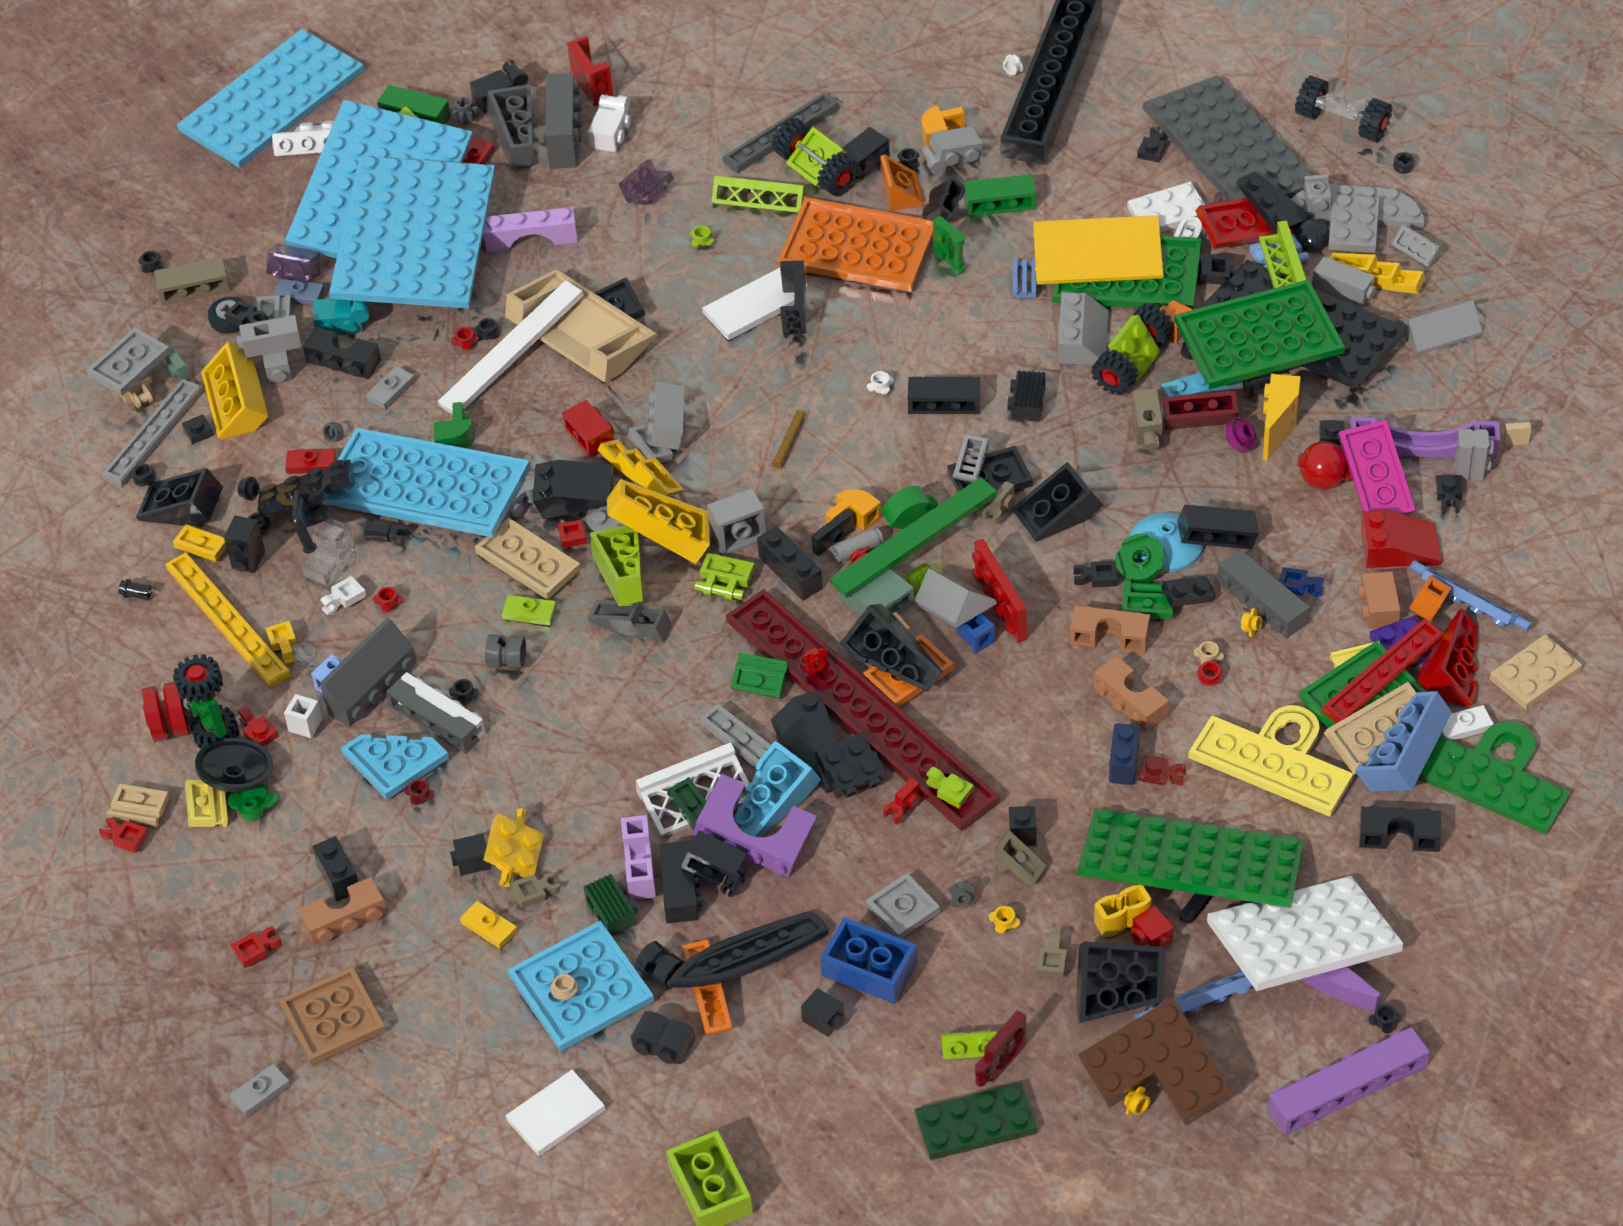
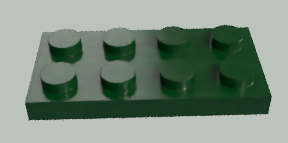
(975, 1121)

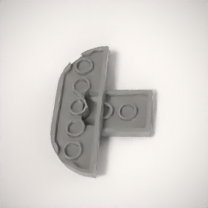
(1358, 213)

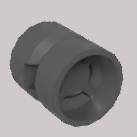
(505, 651)

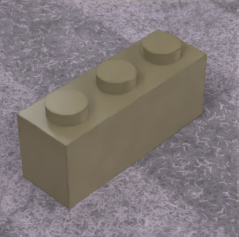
(192, 281)

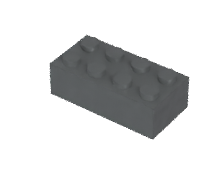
(562, 120)

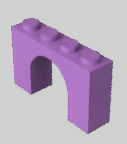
(774, 852)

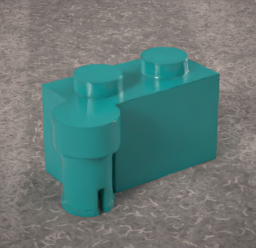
(340, 315)

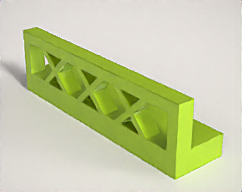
(756, 185)
(1287, 252)

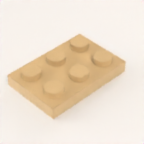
(1535, 672)

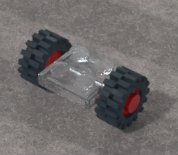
(1372, 117)

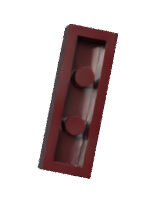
(1199, 410)

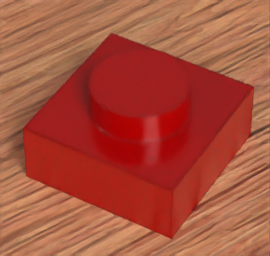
(572, 533)

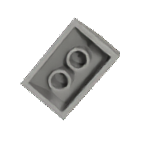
(1081, 329)

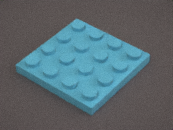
(605, 980)

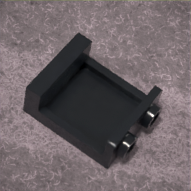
(794, 281)

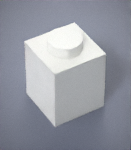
(303, 716)

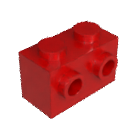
(587, 427)

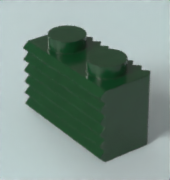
(610, 904)

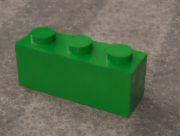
(422, 105)
(1000, 195)

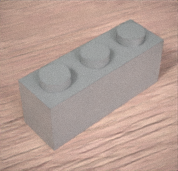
(666, 415)

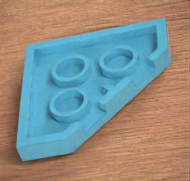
(393, 760)

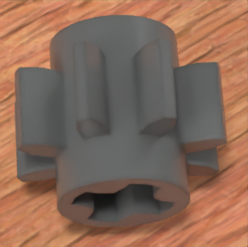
(464, 110)

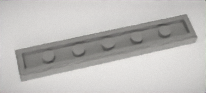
(152, 432)

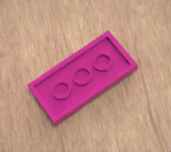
(1376, 468)

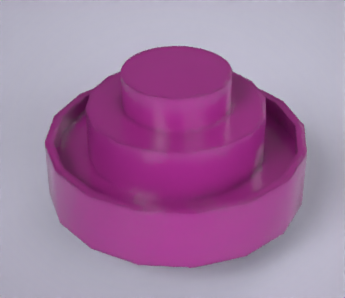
(1241, 435)

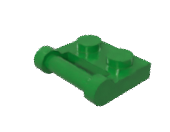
(949, 244)
(1146, 599)

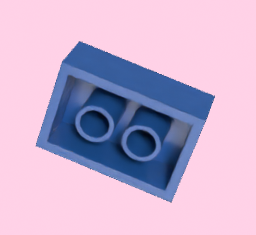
(869, 960)

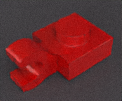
(257, 730)
(905, 798)

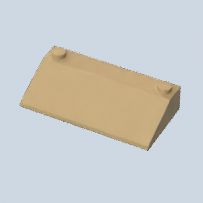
(589, 333)

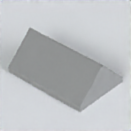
(1442, 326)
(951, 598)

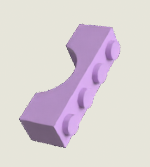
(555, 224)

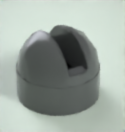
(332, 431)

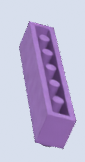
(1348, 1080)

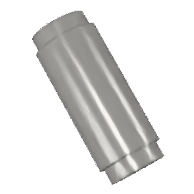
(869, 538)

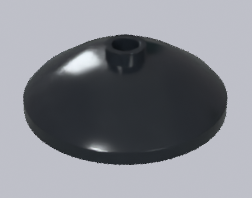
(234, 764)

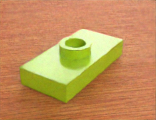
(529, 610)

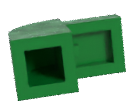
(456, 432)
(907, 506)

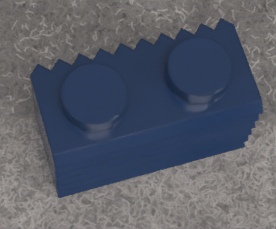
(1124, 754)

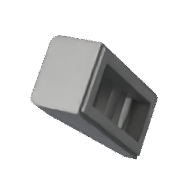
(974, 442)

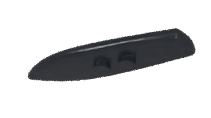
(749, 951)

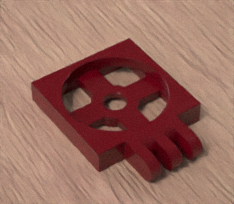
(999, 1046)

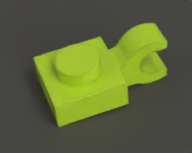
(950, 789)

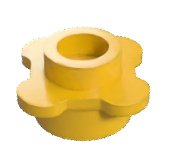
(1251, 622)
(1001, 913)
(1136, 1102)

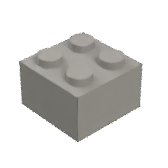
(736, 521)

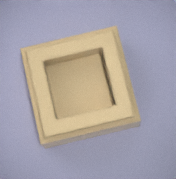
(1517, 434)

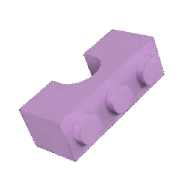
(638, 857)

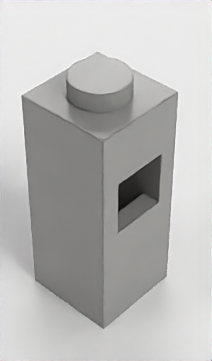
(1343, 281)
(269, 336)
(277, 367)

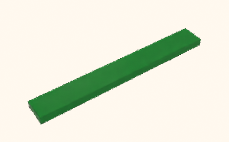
(913, 537)

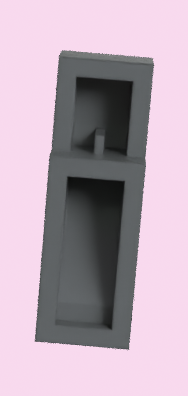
(631, 620)

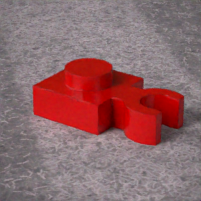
(125, 836)
(254, 948)

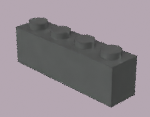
(1262, 591)

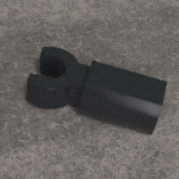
(385, 532)

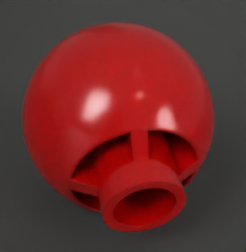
(1323, 465)

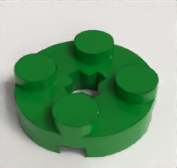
(1151, 567)

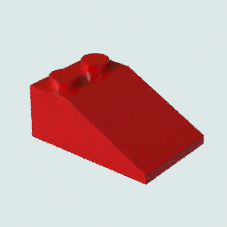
(1398, 540)

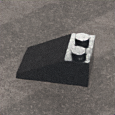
(571, 487)
(181, 499)
(1057, 504)

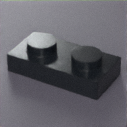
(1188, 591)

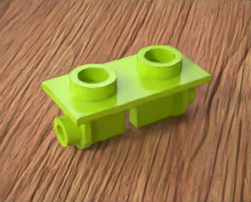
(965, 1045)

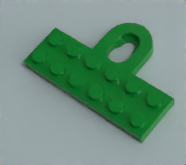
(1494, 783)

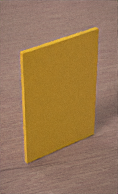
(1097, 249)

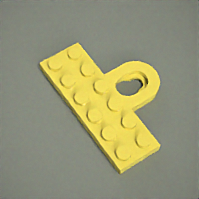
(1272, 765)

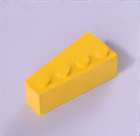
(661, 519)

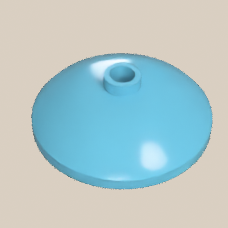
(1165, 529)

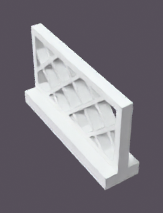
(695, 767)

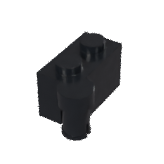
(497, 80)
(715, 860)

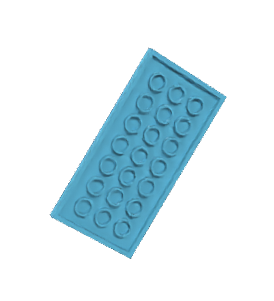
(270, 97)
(429, 482)

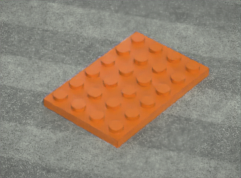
(858, 244)

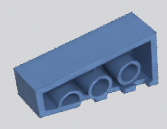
(1406, 745)

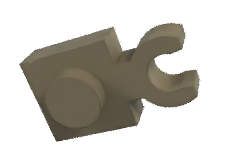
(532, 891)

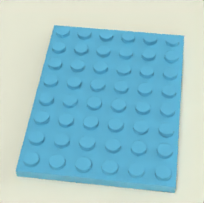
(368, 133)
(413, 232)

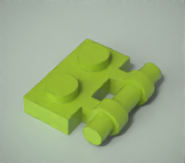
(725, 570)

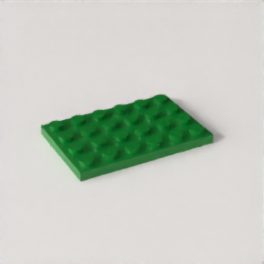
(1178, 283)
(1259, 334)

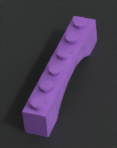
(1433, 444)

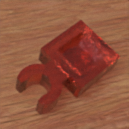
(1157, 770)

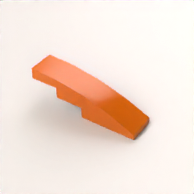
(709, 998)

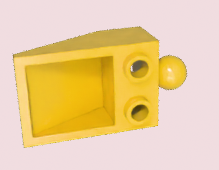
(1280, 410)

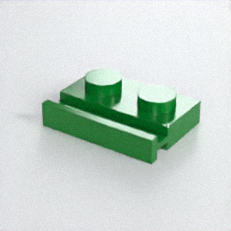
(759, 675)

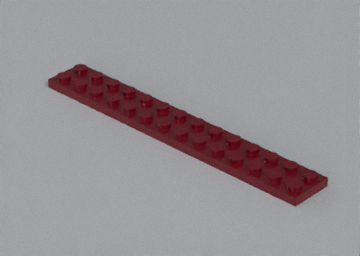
(859, 705)

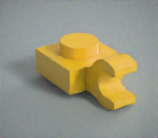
(282, 638)

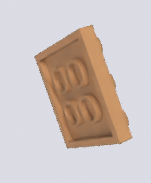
(332, 1015)

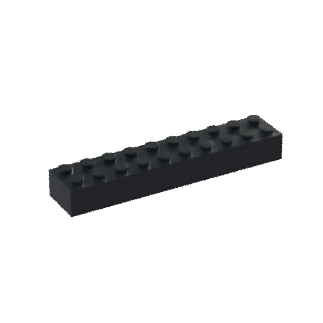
(1050, 80)

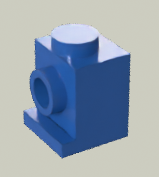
(977, 632)

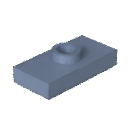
(300, 291)

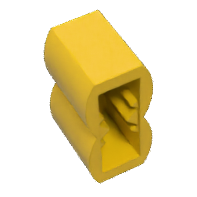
(1116, 912)

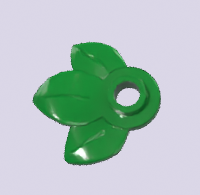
(252, 802)

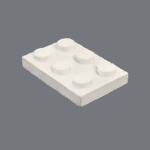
(1169, 205)

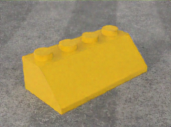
(234, 392)

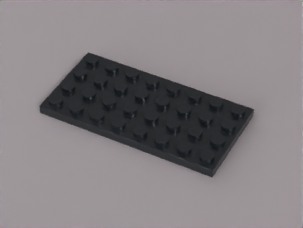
(1363, 333)

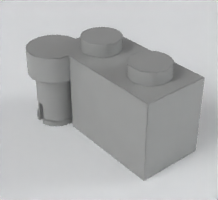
(952, 148)

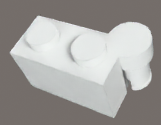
(609, 123)

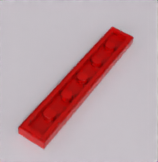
(1383, 671)

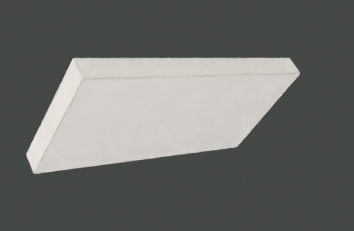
(749, 305)

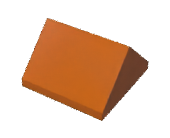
(900, 185)

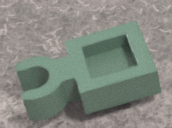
(176, 365)

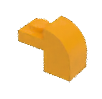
(936, 121)
(863, 505)

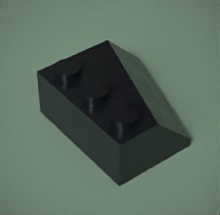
(1117, 978)

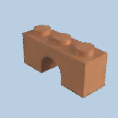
(1091, 622)
(1143, 707)
(326, 923)

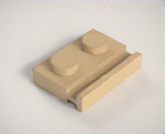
(138, 805)

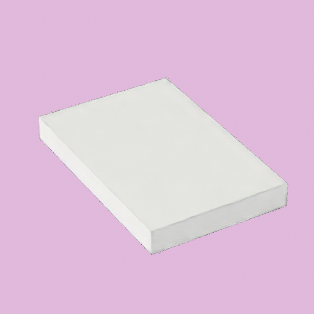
(555, 1113)

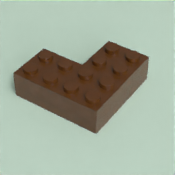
(1159, 1048)

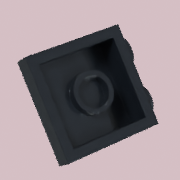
(850, 765)

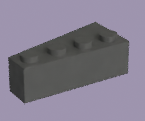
(512, 122)

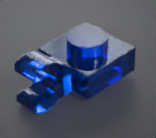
(1298, 581)

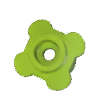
(701, 236)

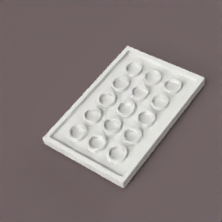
(1321, 932)

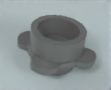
(962, 888)

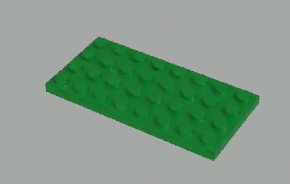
(1191, 857)

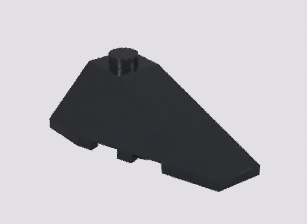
(803, 728)

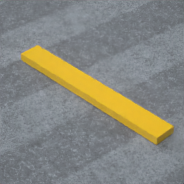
(228, 620)

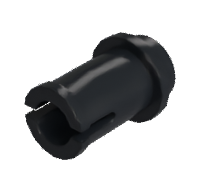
(135, 590)

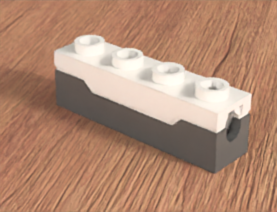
(436, 712)

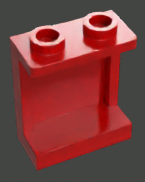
(591, 79)

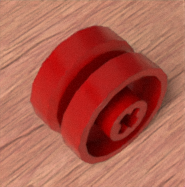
(165, 711)

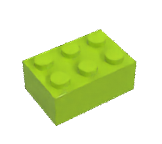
(709, 1181)

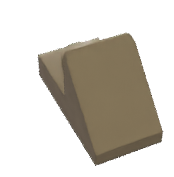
(1017, 857)

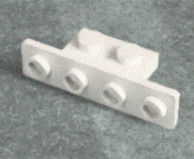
(304, 140)

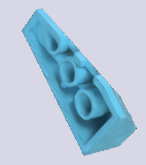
(777, 786)

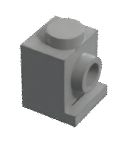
(1317, 193)

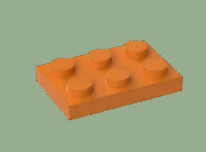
(901, 691)

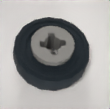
(217, 318)

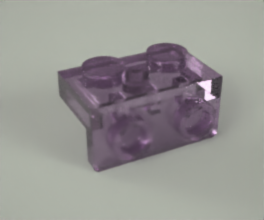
(644, 183)

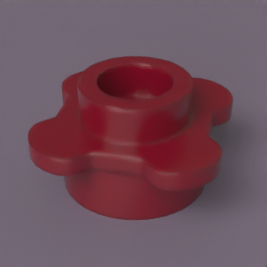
(417, 786)

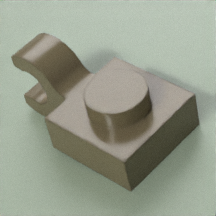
(1004, 501)
(1052, 958)

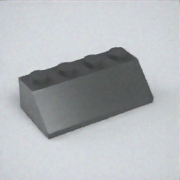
(367, 673)

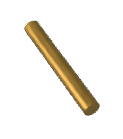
(788, 439)

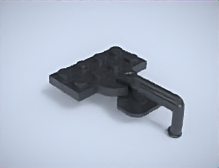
(302, 498)

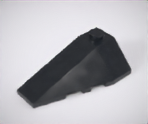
(889, 646)

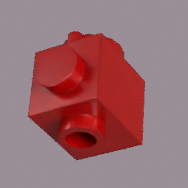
(1152, 929)

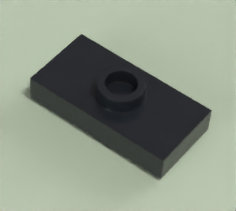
(832, 532)

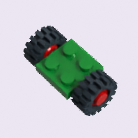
(198, 682)

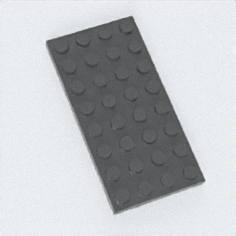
(1225, 138)

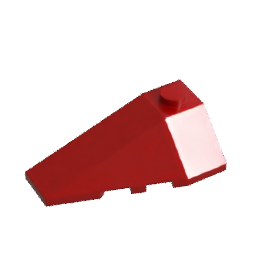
(1451, 663)

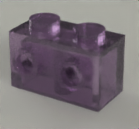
(293, 263)

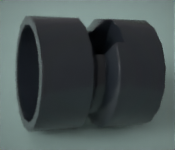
(658, 963)

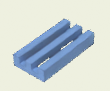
(1024, 265)

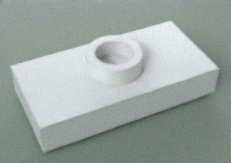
(1467, 723)

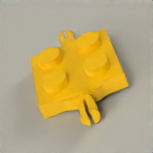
(513, 847)

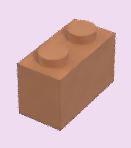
(1379, 599)

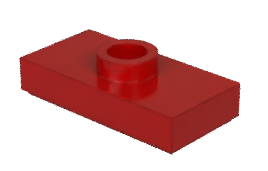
(478, 151)
(304, 460)

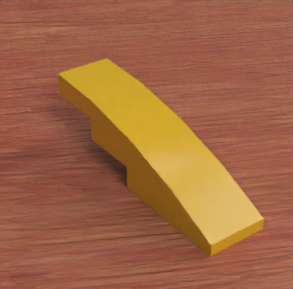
(1387, 274)
(643, 471)

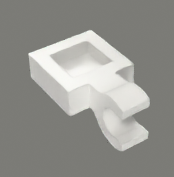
(345, 593)

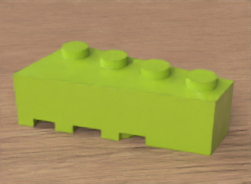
(619, 561)

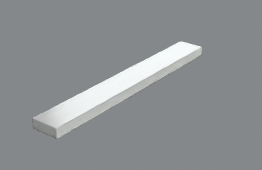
(512, 346)

